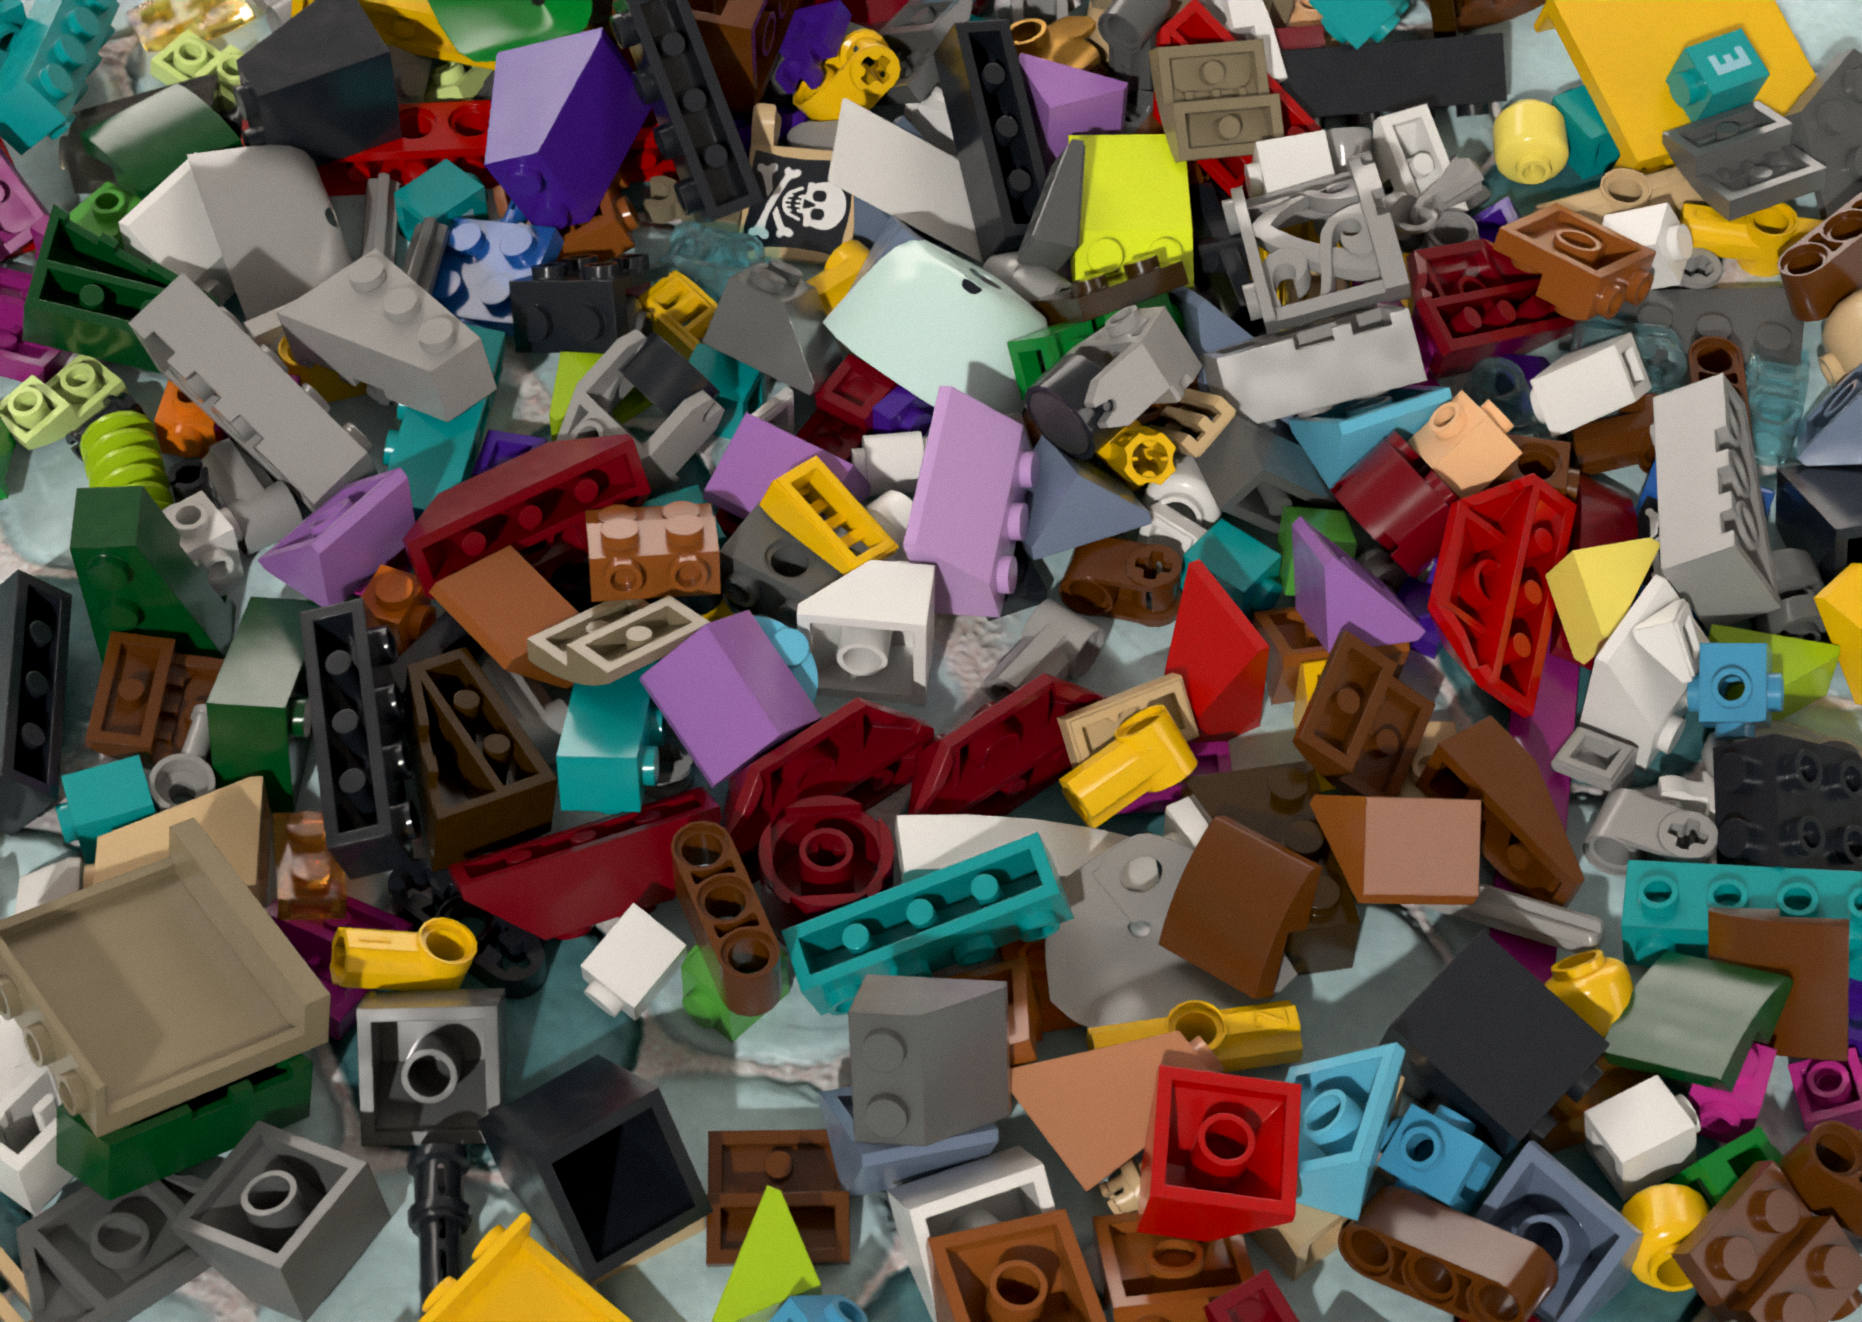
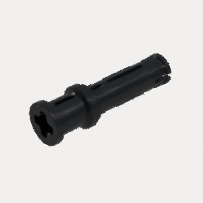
(436, 1216)

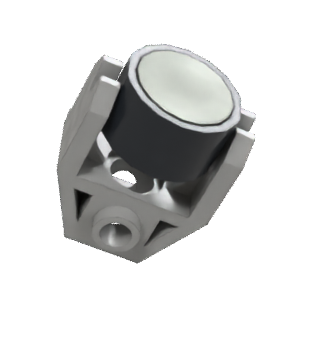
(1112, 380)
(667, 382)

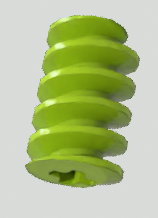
(125, 452)

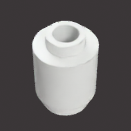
(890, 461)

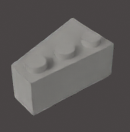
(389, 334)
(1317, 364)

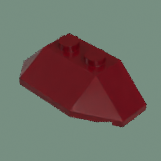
(1477, 306)
(529, 504)
(852, 753)
(1000, 754)
(584, 872)

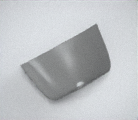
(270, 222)
(1106, 973)

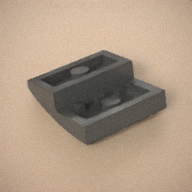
(914, 38)
(1743, 160)

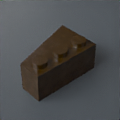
(471, 762)
(1277, 806)

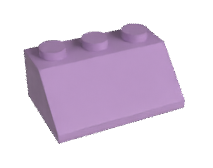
(971, 504)

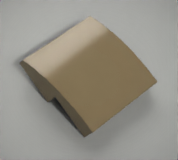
(1214, 99)
(613, 639)

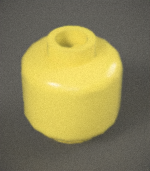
(1530, 142)

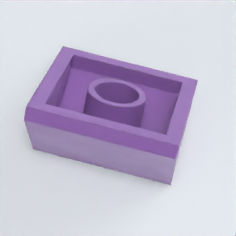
(1070, 103)
(762, 454)
(345, 539)
(1342, 595)
(729, 696)

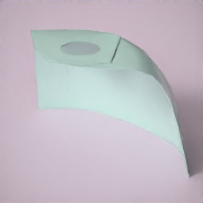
(929, 332)

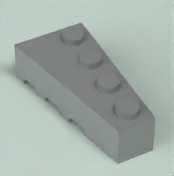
(251, 394)
(1711, 504)

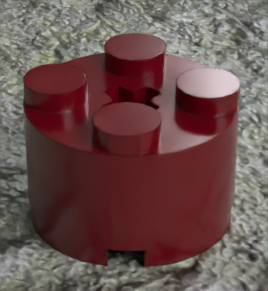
(1398, 502)
(822, 860)

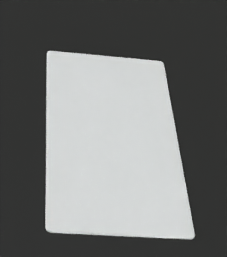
(902, 177)

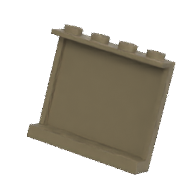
(157, 986)

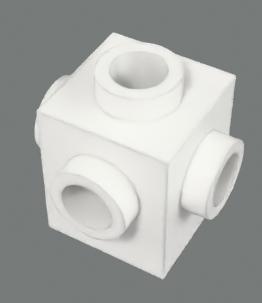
(209, 536)

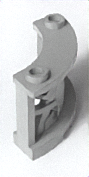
(1369, 256)

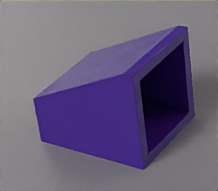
(561, 125)

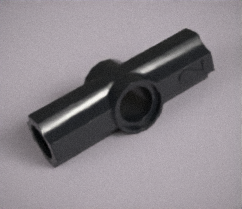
(1219, 258)

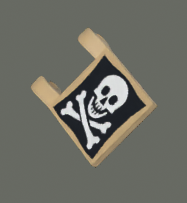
(801, 209)

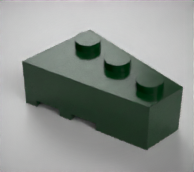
(89, 293)
(141, 577)
(262, 703)
(184, 1132)

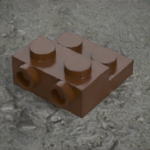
(1770, 1257)

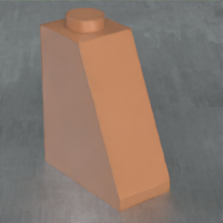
(1100, 1100)

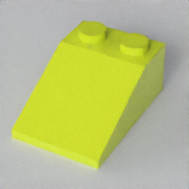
(1132, 205)

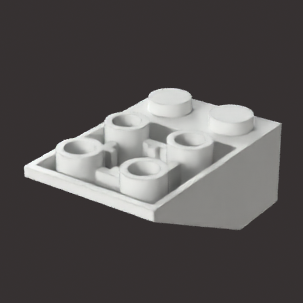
(27, 1125)

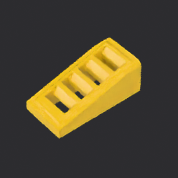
(673, 303)
(818, 485)

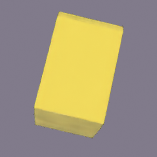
(1596, 590)

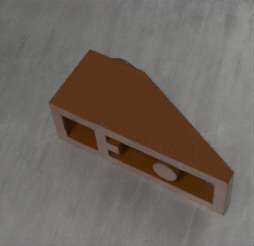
(1518, 817)

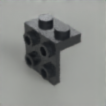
(577, 302)
(1788, 804)

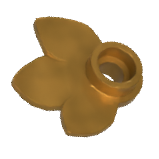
(1059, 41)

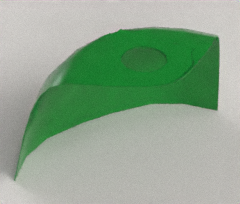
(492, 26)

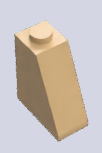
(233, 817)

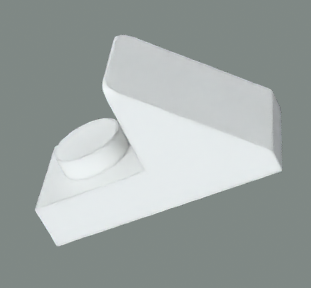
(1410, 152)

